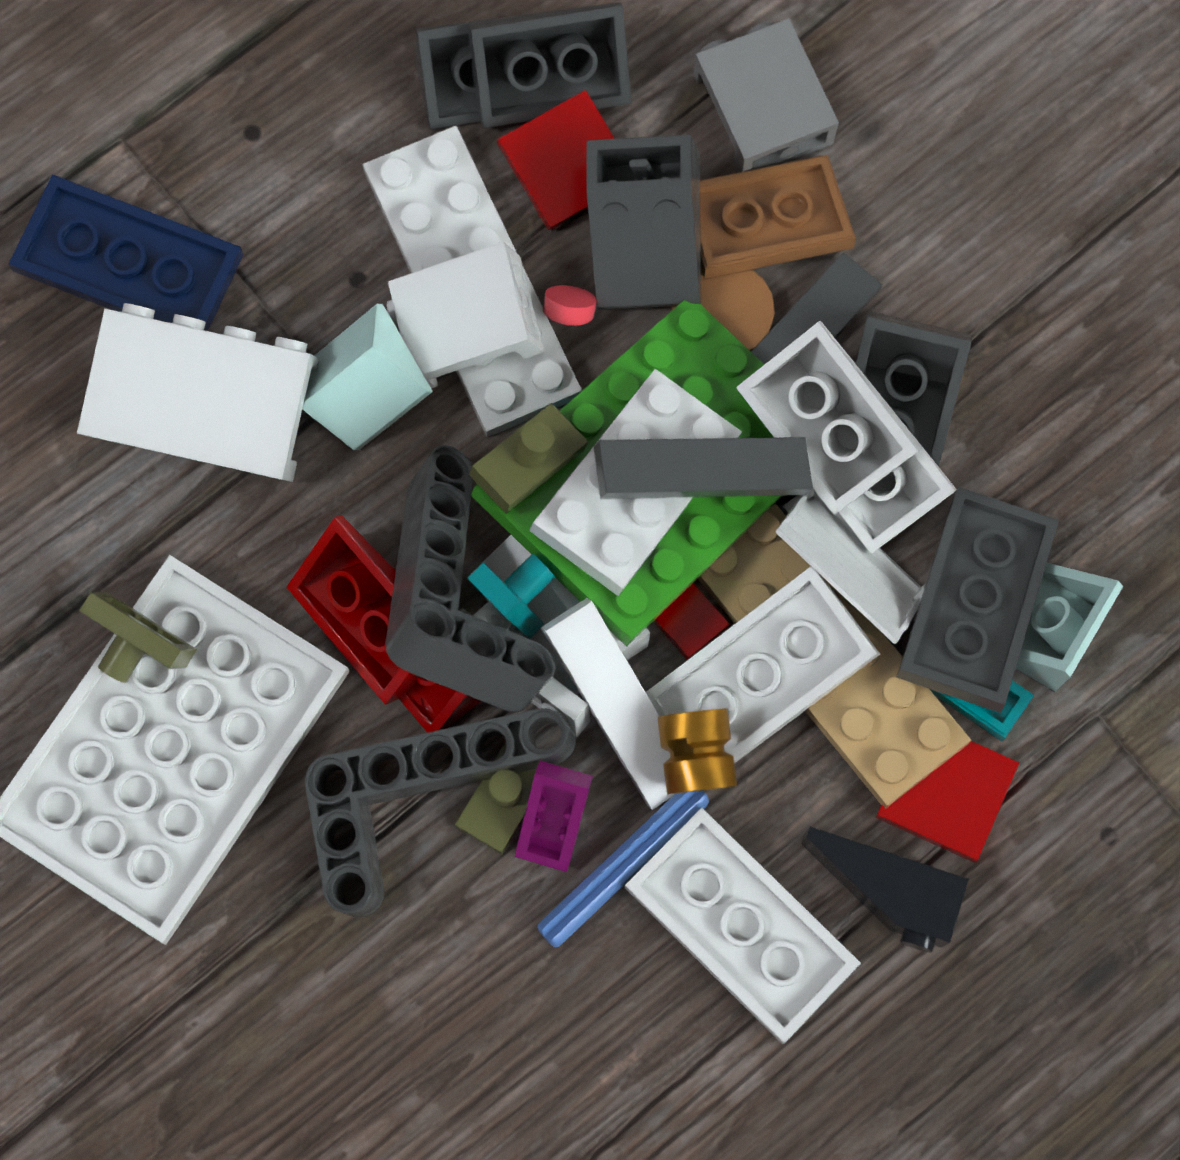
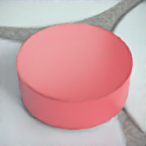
(569, 305)

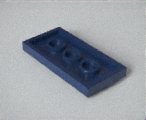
(123, 255)

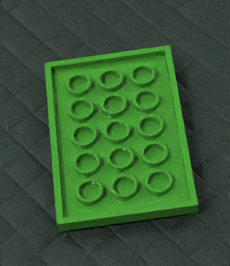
(707, 364)

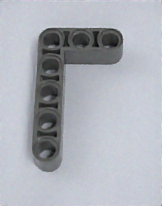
(424, 624)
(413, 779)

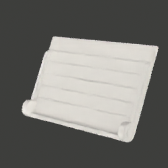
(865, 579)

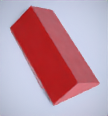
(350, 598)

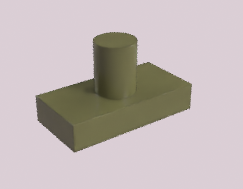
(528, 458)
(133, 637)
(497, 807)

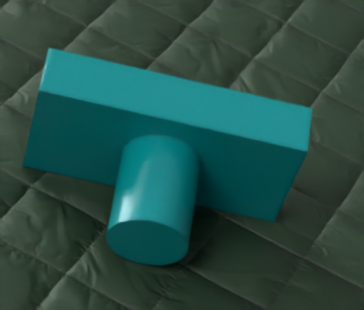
(515, 592)

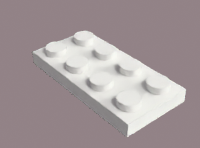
(618, 535)
(770, 663)
(742, 925)

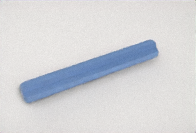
(620, 867)

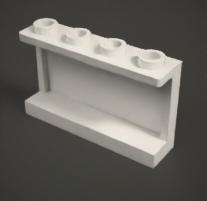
(197, 391)

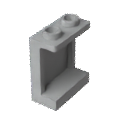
(767, 96)

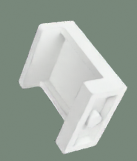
(465, 311)

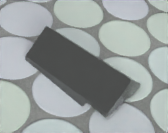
(522, 65)

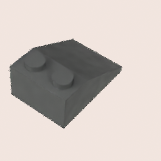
(916, 373)

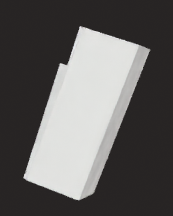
(856, 444)

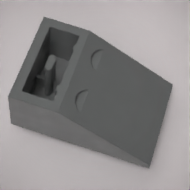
(645, 221)

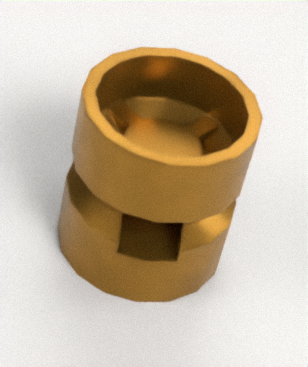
(697, 751)

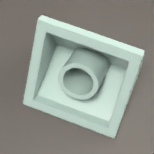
(364, 380)
(1064, 623)

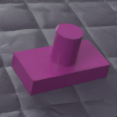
(553, 816)

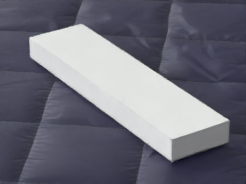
(612, 696)

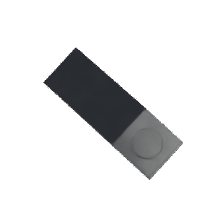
(898, 891)

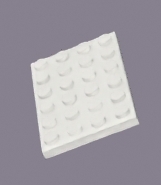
(162, 773)

